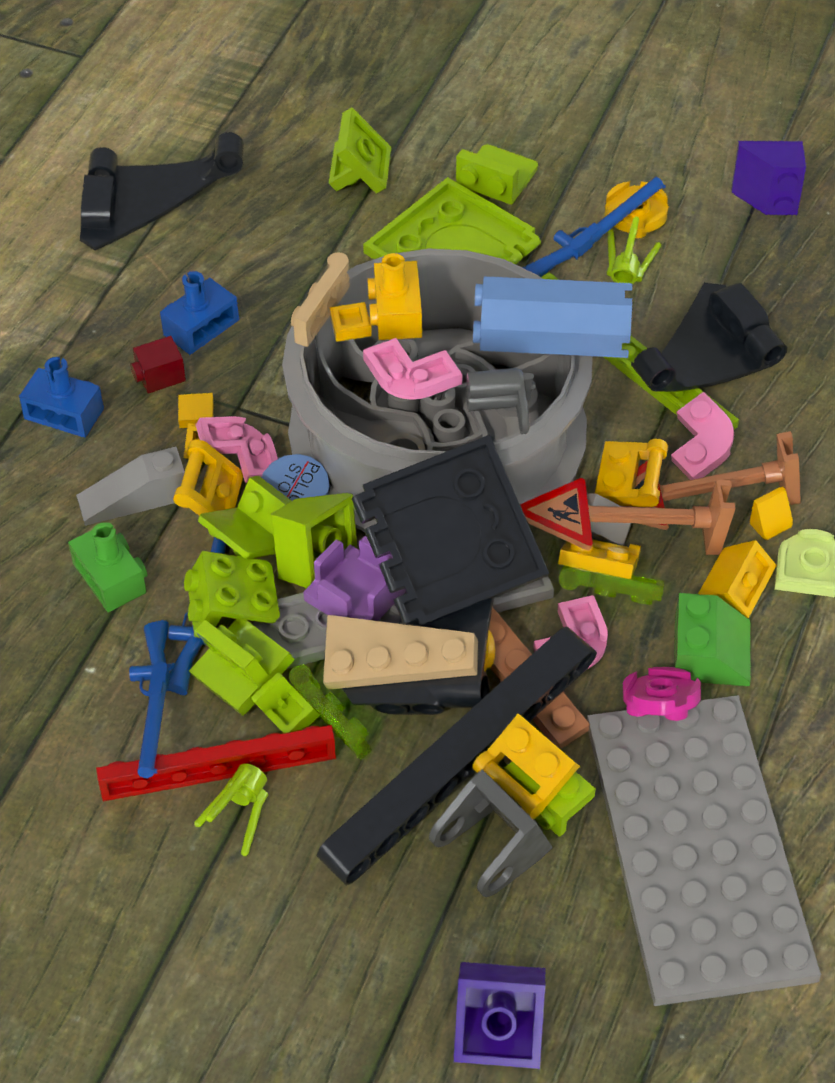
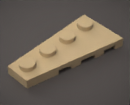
(387, 653)

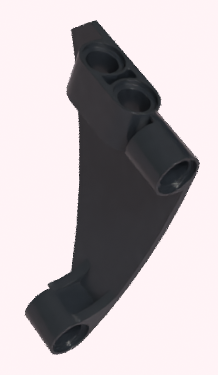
(130, 197)
(717, 342)
(433, 695)

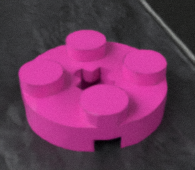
(661, 693)

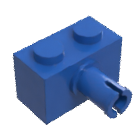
(200, 313)
(61, 400)

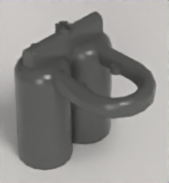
(501, 390)

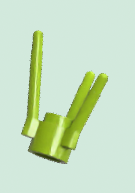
(626, 266)
(242, 788)

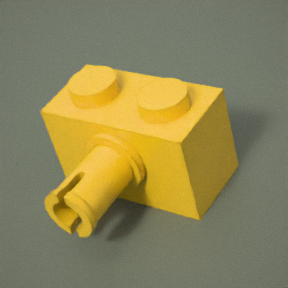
(396, 297)

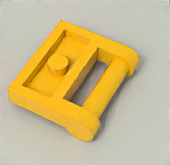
(620, 469)
(220, 483)
(602, 558)
(534, 756)

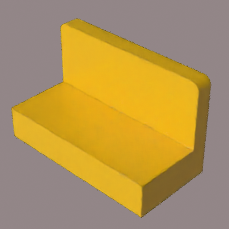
(740, 576)

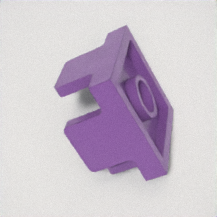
(350, 583)

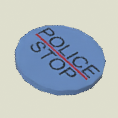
(297, 477)

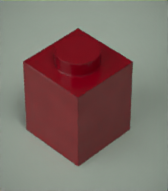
(158, 364)

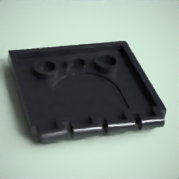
(449, 532)

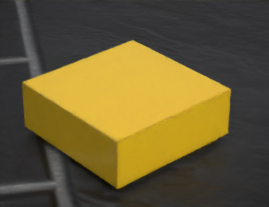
(350, 321)
(193, 407)

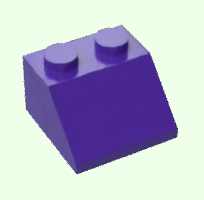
(770, 175)
(499, 1015)

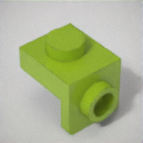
(284, 705)

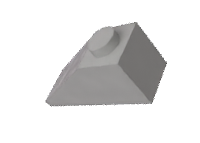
(134, 488)

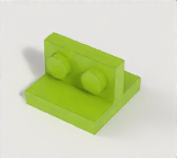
(359, 155)
(238, 662)

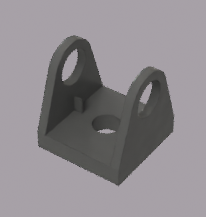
(473, 804)

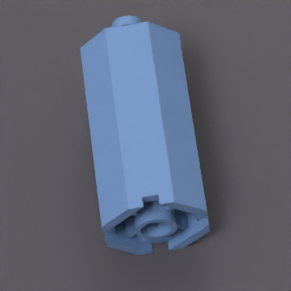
(553, 316)

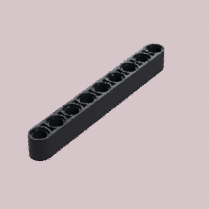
(451, 757)

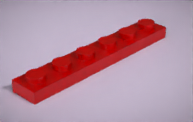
(218, 762)

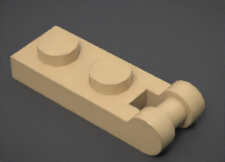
(326, 293)

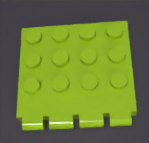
(455, 220)

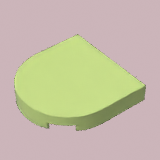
(807, 563)

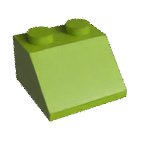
(307, 529)

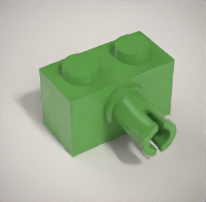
(108, 566)

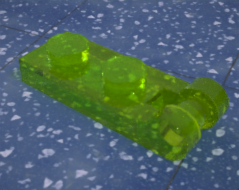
(641, 589)
(330, 710)

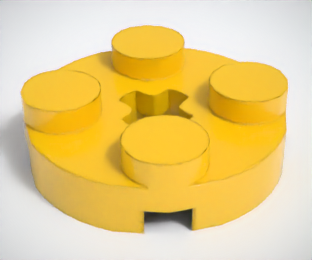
(650, 217)

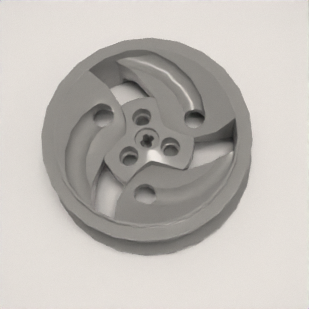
(375, 439)

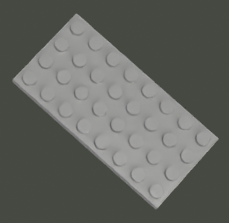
(701, 854)

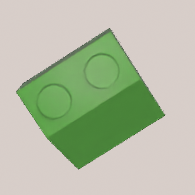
(711, 640)

